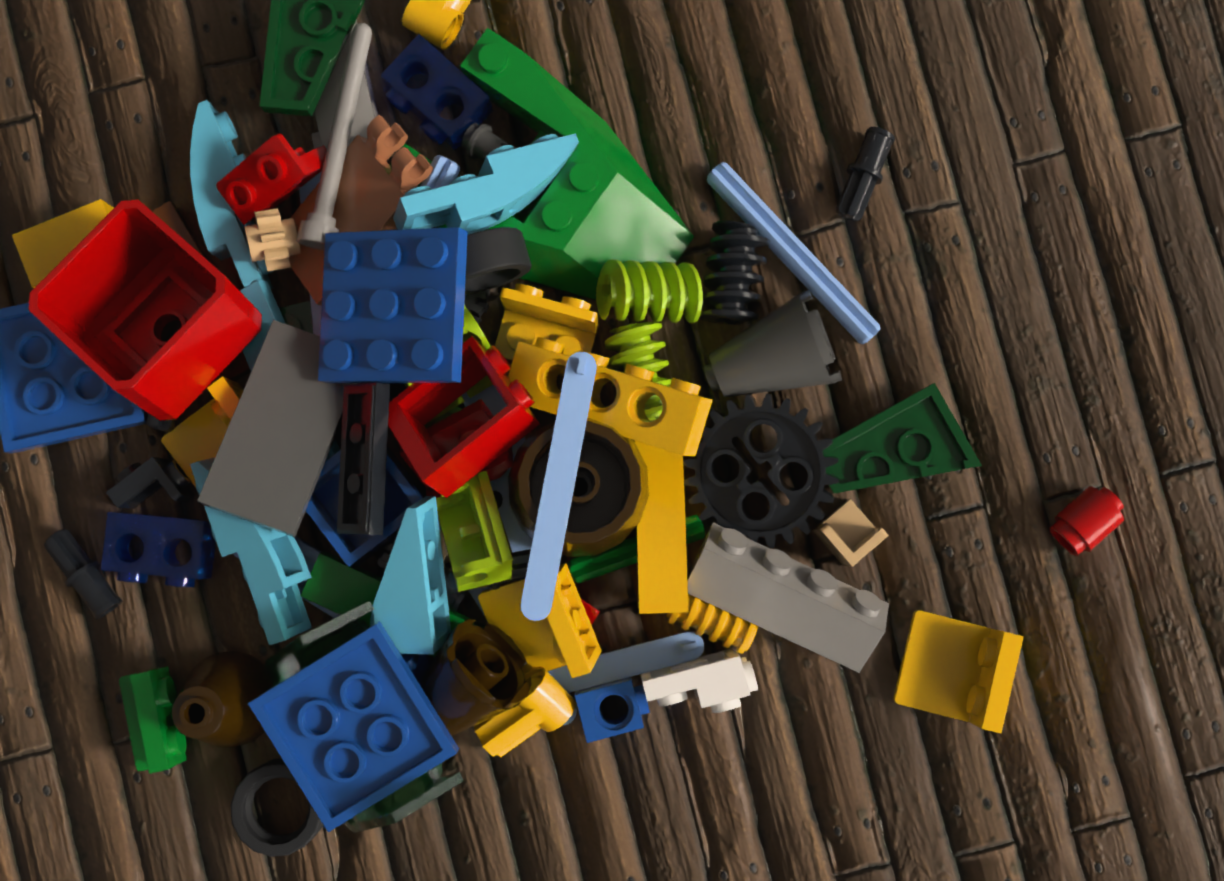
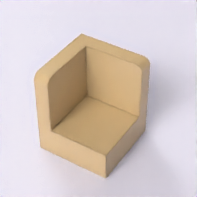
(849, 534)

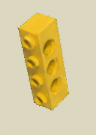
(675, 430)

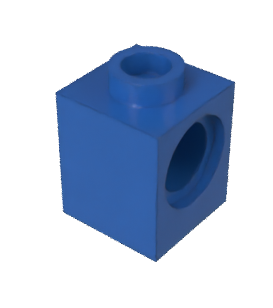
(598, 726)

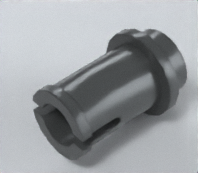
(481, 141)

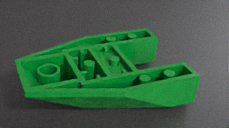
(600, 199)

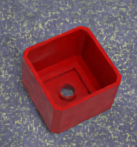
(121, 292)

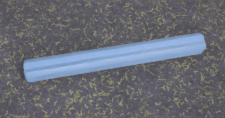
(793, 253)

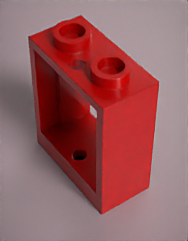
(425, 400)

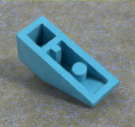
(413, 586)

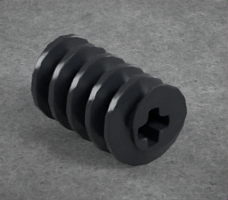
(732, 273)

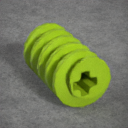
(650, 287)
(637, 349)

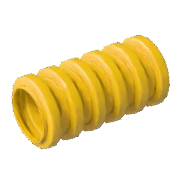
(715, 623)

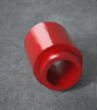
(1087, 520)

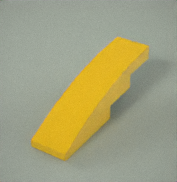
(662, 535)

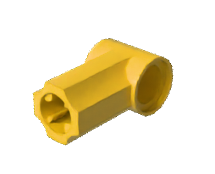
(435, 20)
(545, 707)

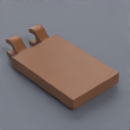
(365, 195)

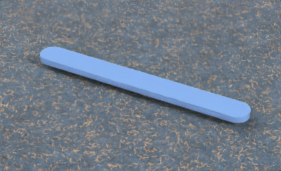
(558, 486)
(634, 661)

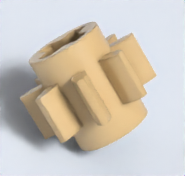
(272, 239)

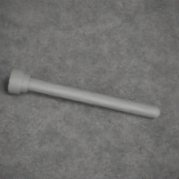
(320, 221)

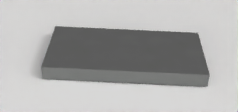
(277, 435)

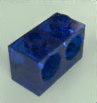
(444, 87)
(160, 541)

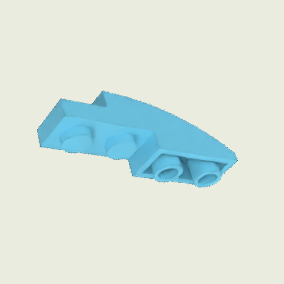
(211, 160)
(503, 187)
(269, 563)

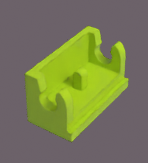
(474, 535)

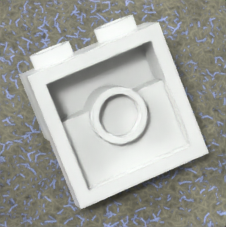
(716, 678)

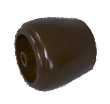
(614, 482)

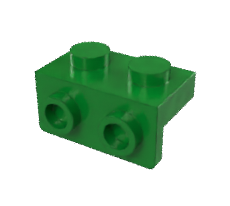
(148, 712)

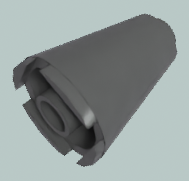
(775, 353)

